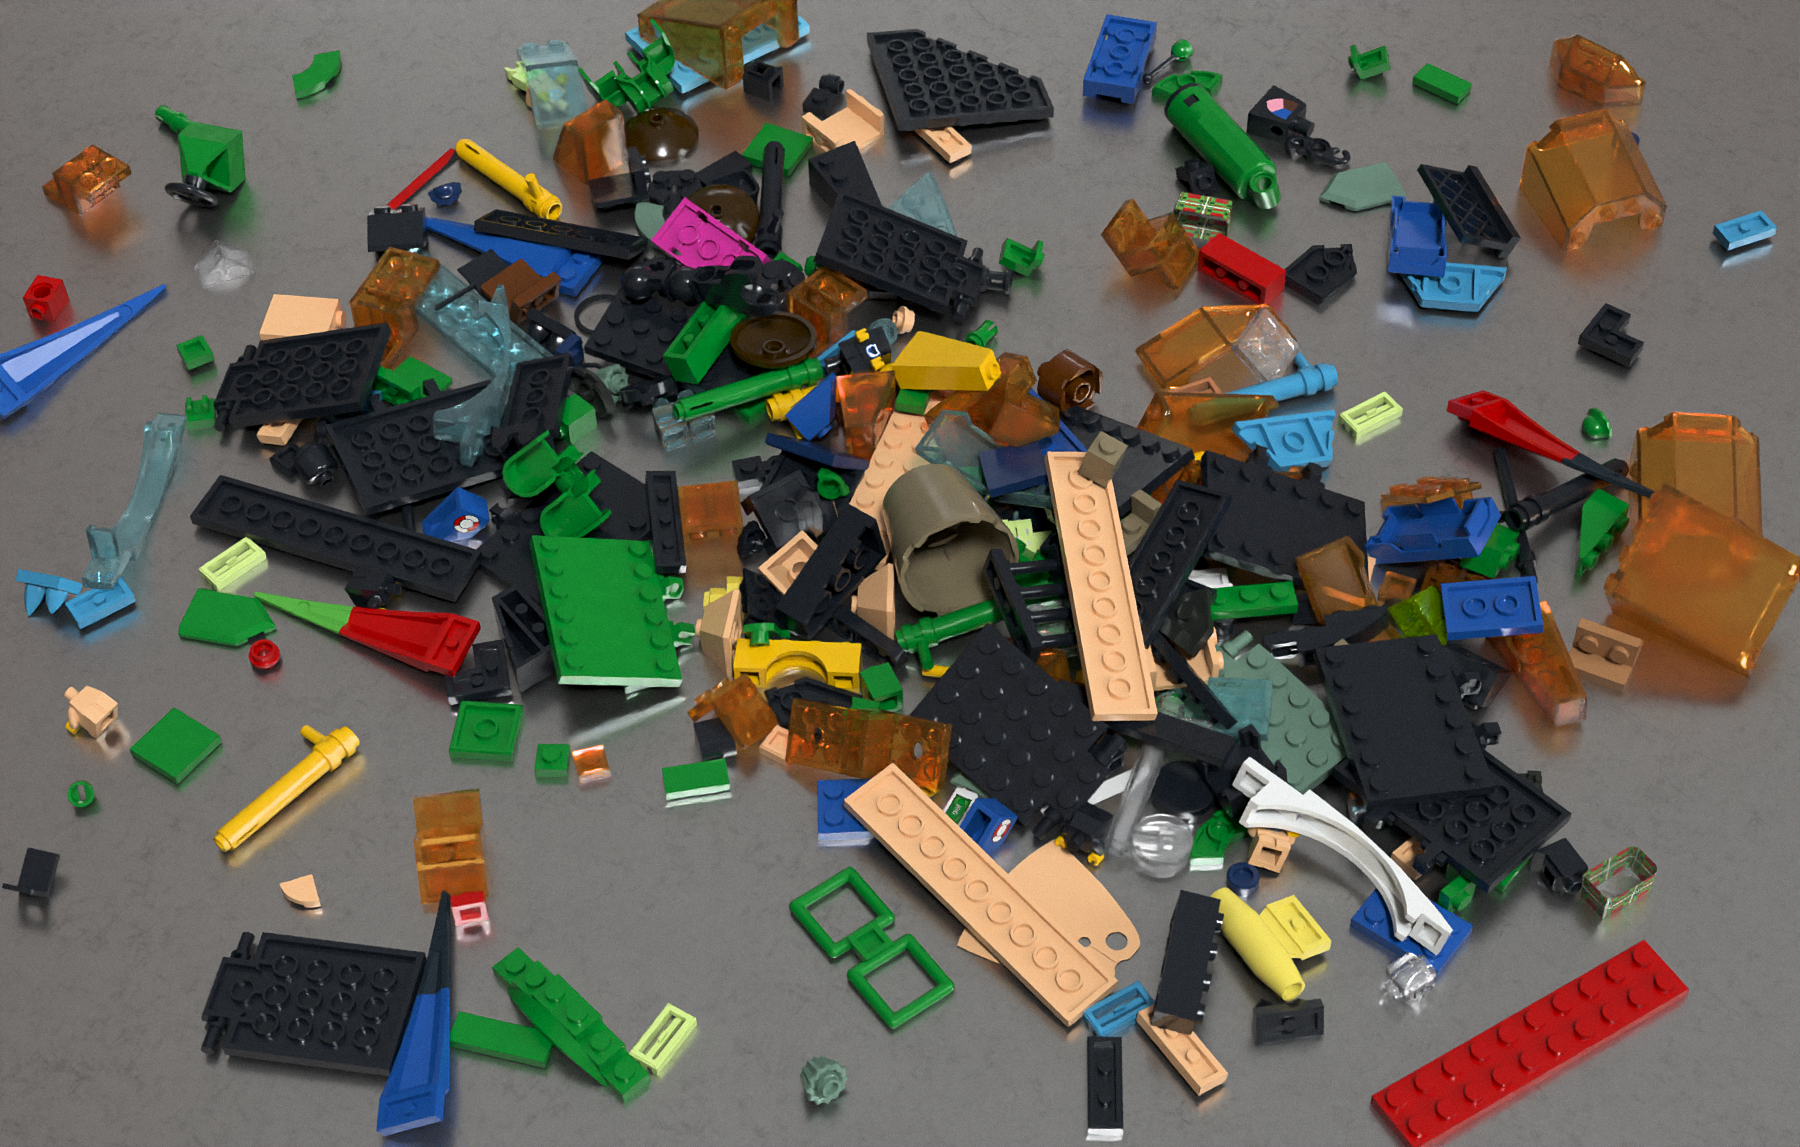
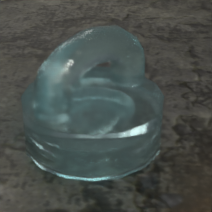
(889, 328)

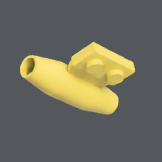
(1272, 939)

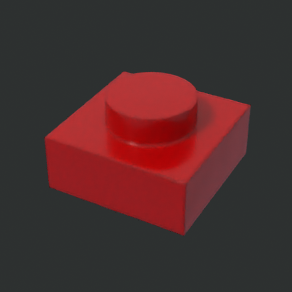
(469, 907)

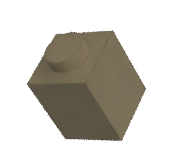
(1103, 459)

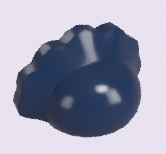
(446, 193)

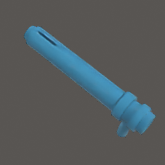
(1304, 382)

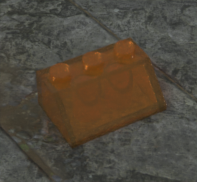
(1022, 418)

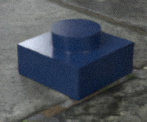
(572, 345)

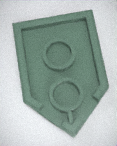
(1363, 187)

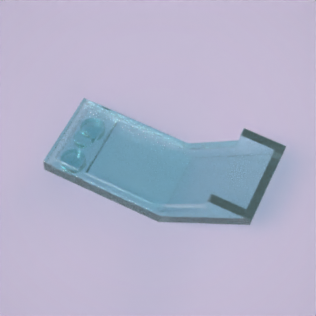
(552, 82)
(957, 442)

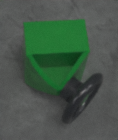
(208, 159)

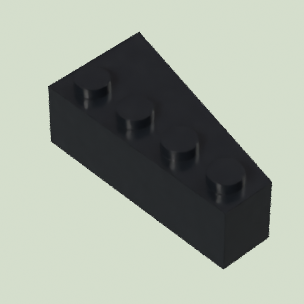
(842, 170)
(832, 572)
(1186, 962)

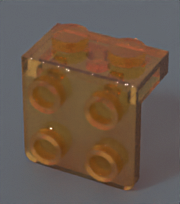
(739, 708)

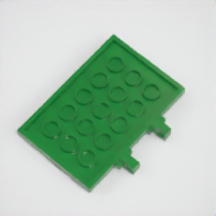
(608, 612)

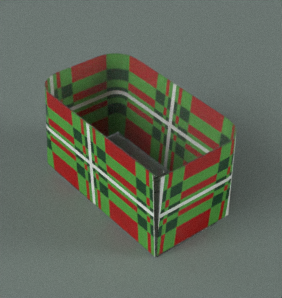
(1191, 211)
(1641, 869)

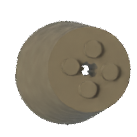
(942, 538)

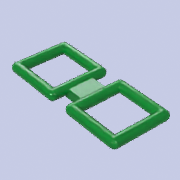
(871, 947)

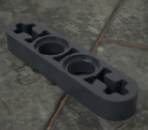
(873, 642)

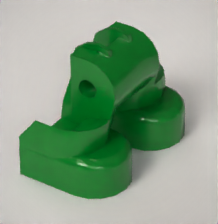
(647, 86)
(538, 467)

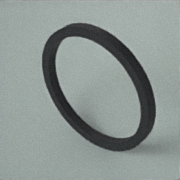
(585, 302)

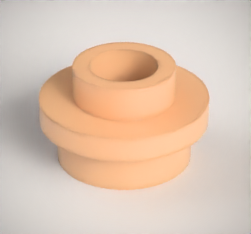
(903, 320)

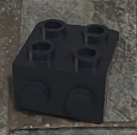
(623, 187)

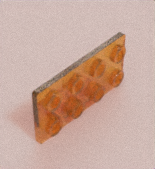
(1433, 489)

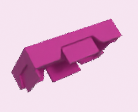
(700, 241)

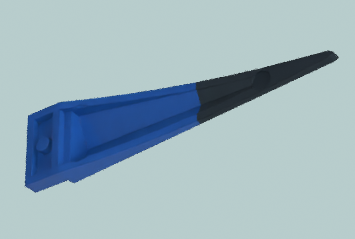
(422, 1066)

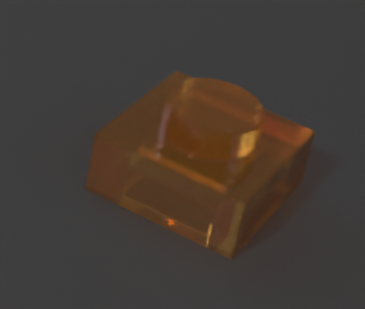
(1396, 586)
(591, 764)

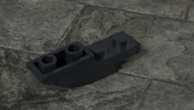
(1352, 626)

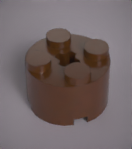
(1069, 381)

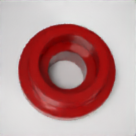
(264, 654)

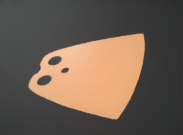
(1073, 900)

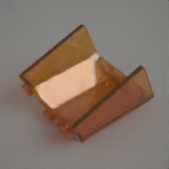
(1589, 175)
(1703, 458)

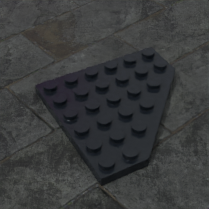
(943, 87)

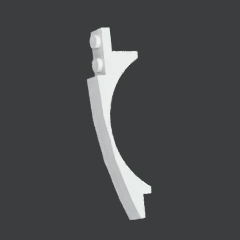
(1282, 807)

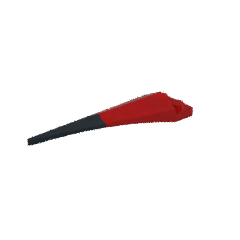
(1505, 422)

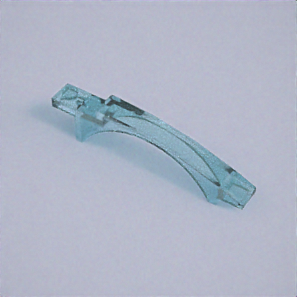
(473, 418)
(123, 542)

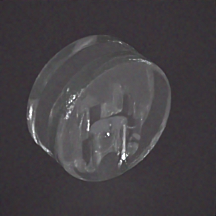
(1161, 845)

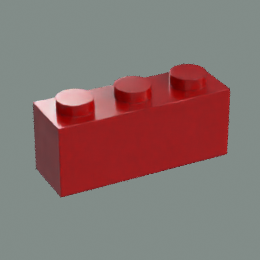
(1241, 270)

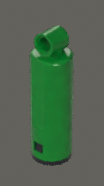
(1224, 145)

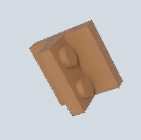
(1604, 654)

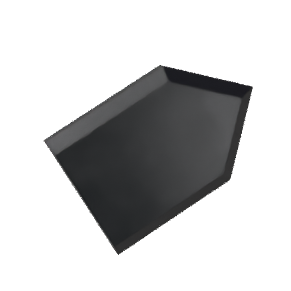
(1321, 271)
(806, 688)

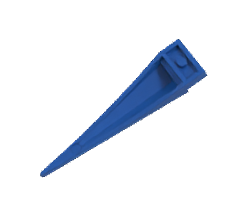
(570, 265)
(39, 364)

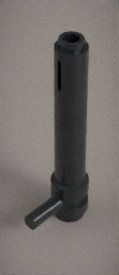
(769, 230)
(1538, 507)

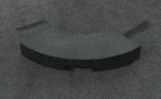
(592, 390)

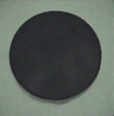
(1181, 791)

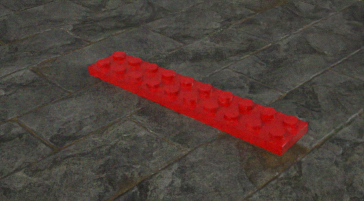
(1528, 1046)

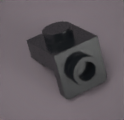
(1199, 175)

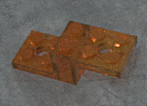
(391, 298)
(867, 742)

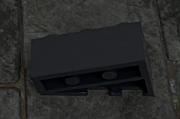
(524, 636)

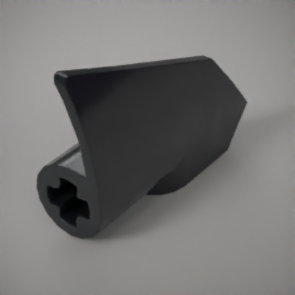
(813, 516)

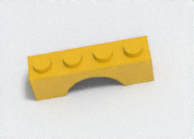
(831, 661)

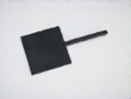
(477, 273)

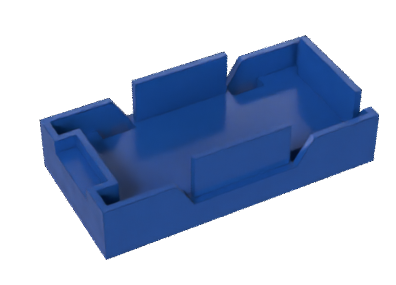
(1119, 58)
(1416, 238)
(1434, 531)

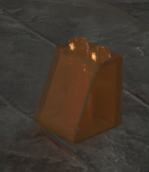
(592, 142)
(864, 410)

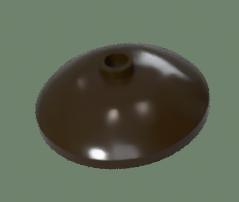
(662, 134)
(736, 208)
(773, 340)

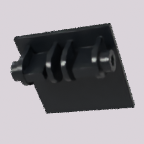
(759, 600)

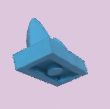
(44, 585)

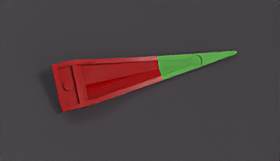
(416, 638)

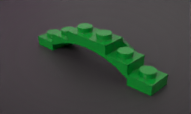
(570, 1023)

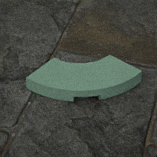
(649, 220)

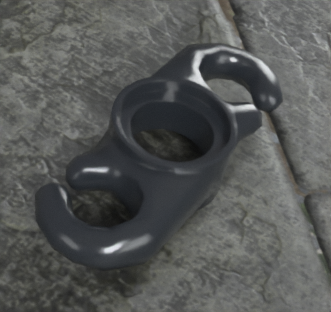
(1317, 158)

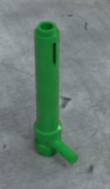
(748, 389)
(931, 631)

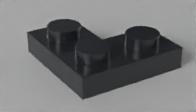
(1606, 336)
(486, 680)

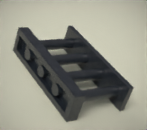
(1011, 598)

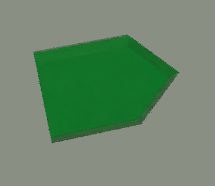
(224, 618)

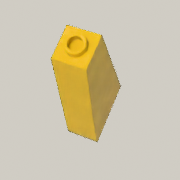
(945, 364)

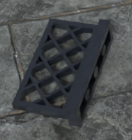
(1471, 208)

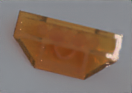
(1595, 73)

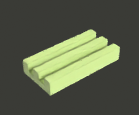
(1373, 418)
(235, 566)
(673, 1045)

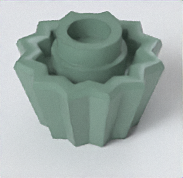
(614, 379)
(823, 1079)

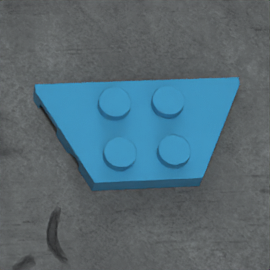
(1461, 289)
(1291, 438)

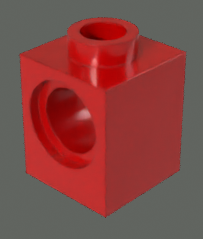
(45, 298)

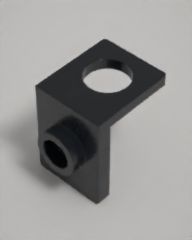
(37, 873)

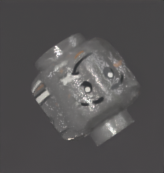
(1410, 978)

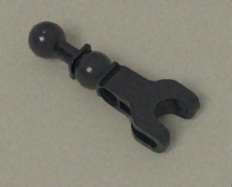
(712, 284)

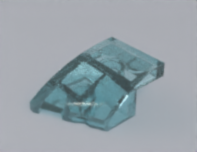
(926, 204)

